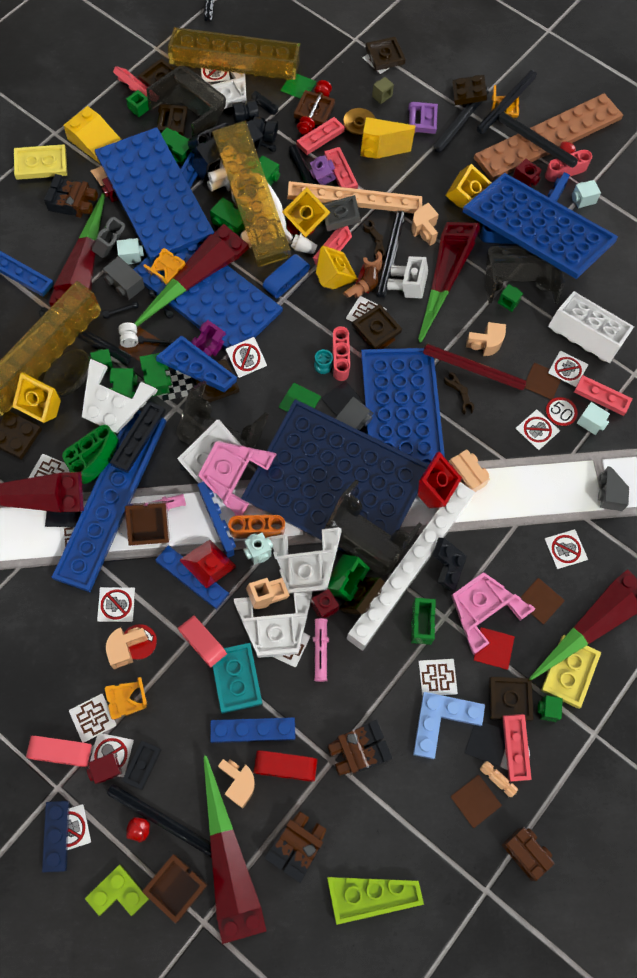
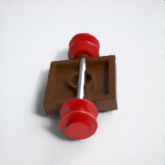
(314, 107)

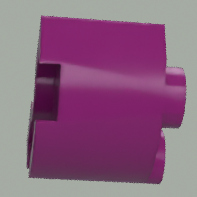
(210, 339)

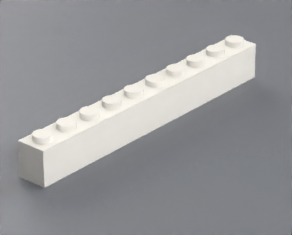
(409, 567)

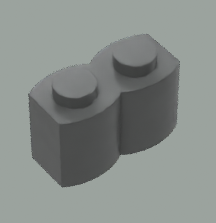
(108, 237)

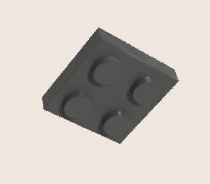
(343, 213)

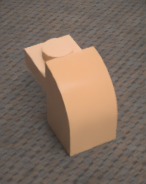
(424, 222)
(488, 342)
(264, 593)
(119, 643)
(243, 784)

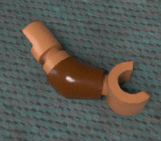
(369, 279)

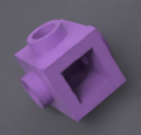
(322, 170)

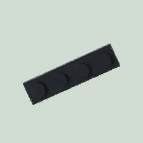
(137, 437)

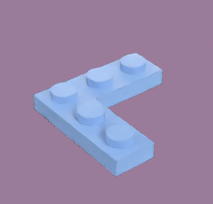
(437, 707)

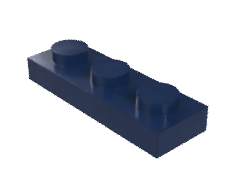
(56, 836)

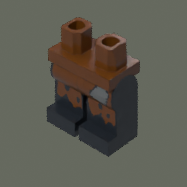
(70, 197)
(353, 751)
(301, 842)

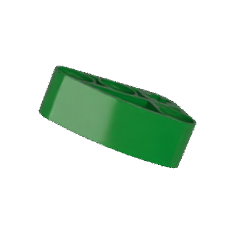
(91, 453)

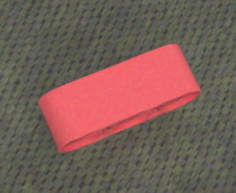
(557, 168)
(341, 346)
(202, 641)
(58, 751)

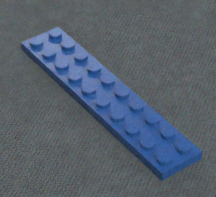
(103, 516)

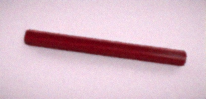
(475, 367)

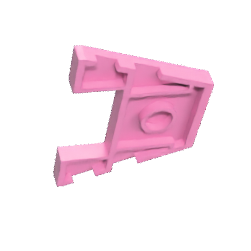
(225, 467)
(481, 600)

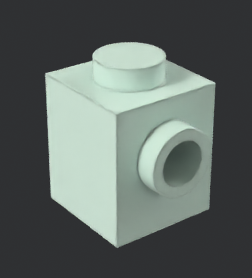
(586, 193)
(130, 250)
(594, 419)

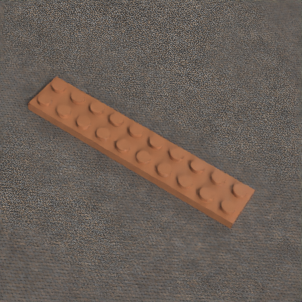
(567, 126)

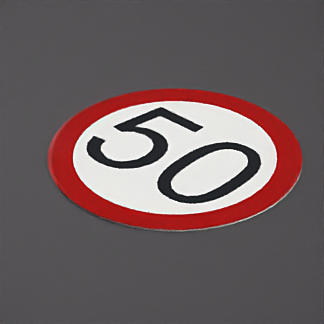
(561, 411)

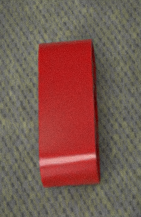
(285, 766)

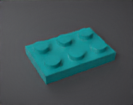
(237, 679)

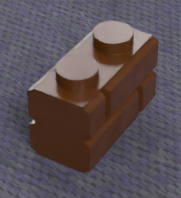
(528, 853)

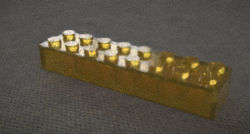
(234, 53)
(251, 194)
(47, 340)

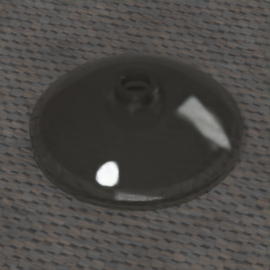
(68, 372)

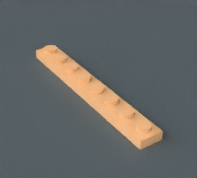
(364, 198)

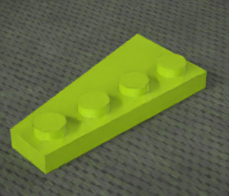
(365, 898)

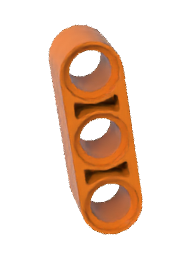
(248, 521)

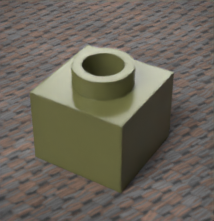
(382, 90)

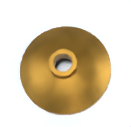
(355, 120)

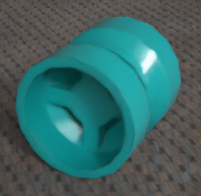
(325, 357)

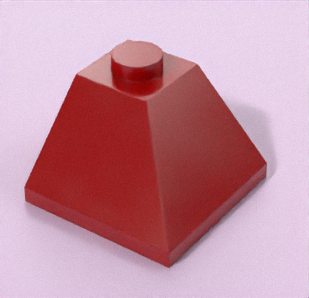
(438, 482)
(208, 563)

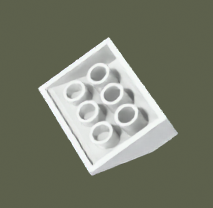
(590, 327)

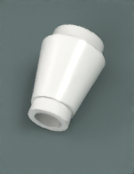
(303, 244)

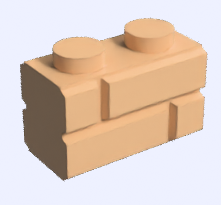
(468, 468)

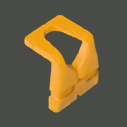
(512, 110)
(167, 262)
(120, 699)

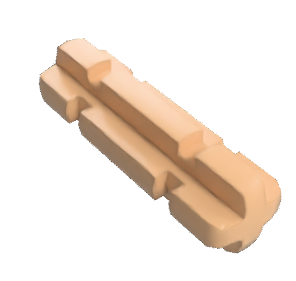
(499, 779)

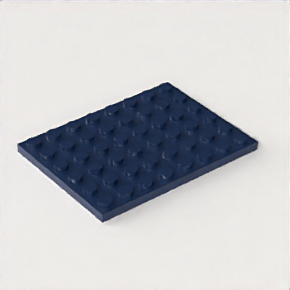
(319, 463)

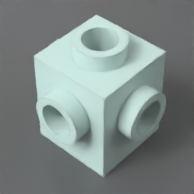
(258, 554)

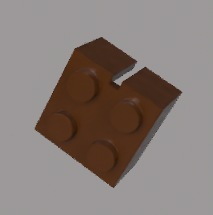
(147, 523)
(174, 888)

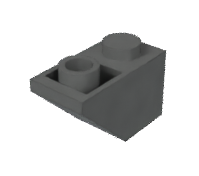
(613, 491)

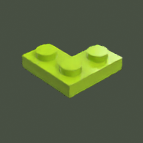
(119, 887)

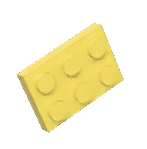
(40, 161)
(572, 676)

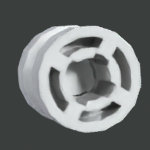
(128, 335)

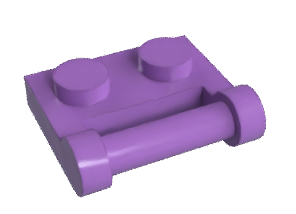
(428, 117)

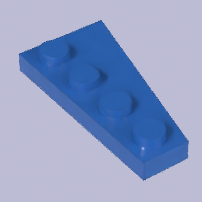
(195, 363)

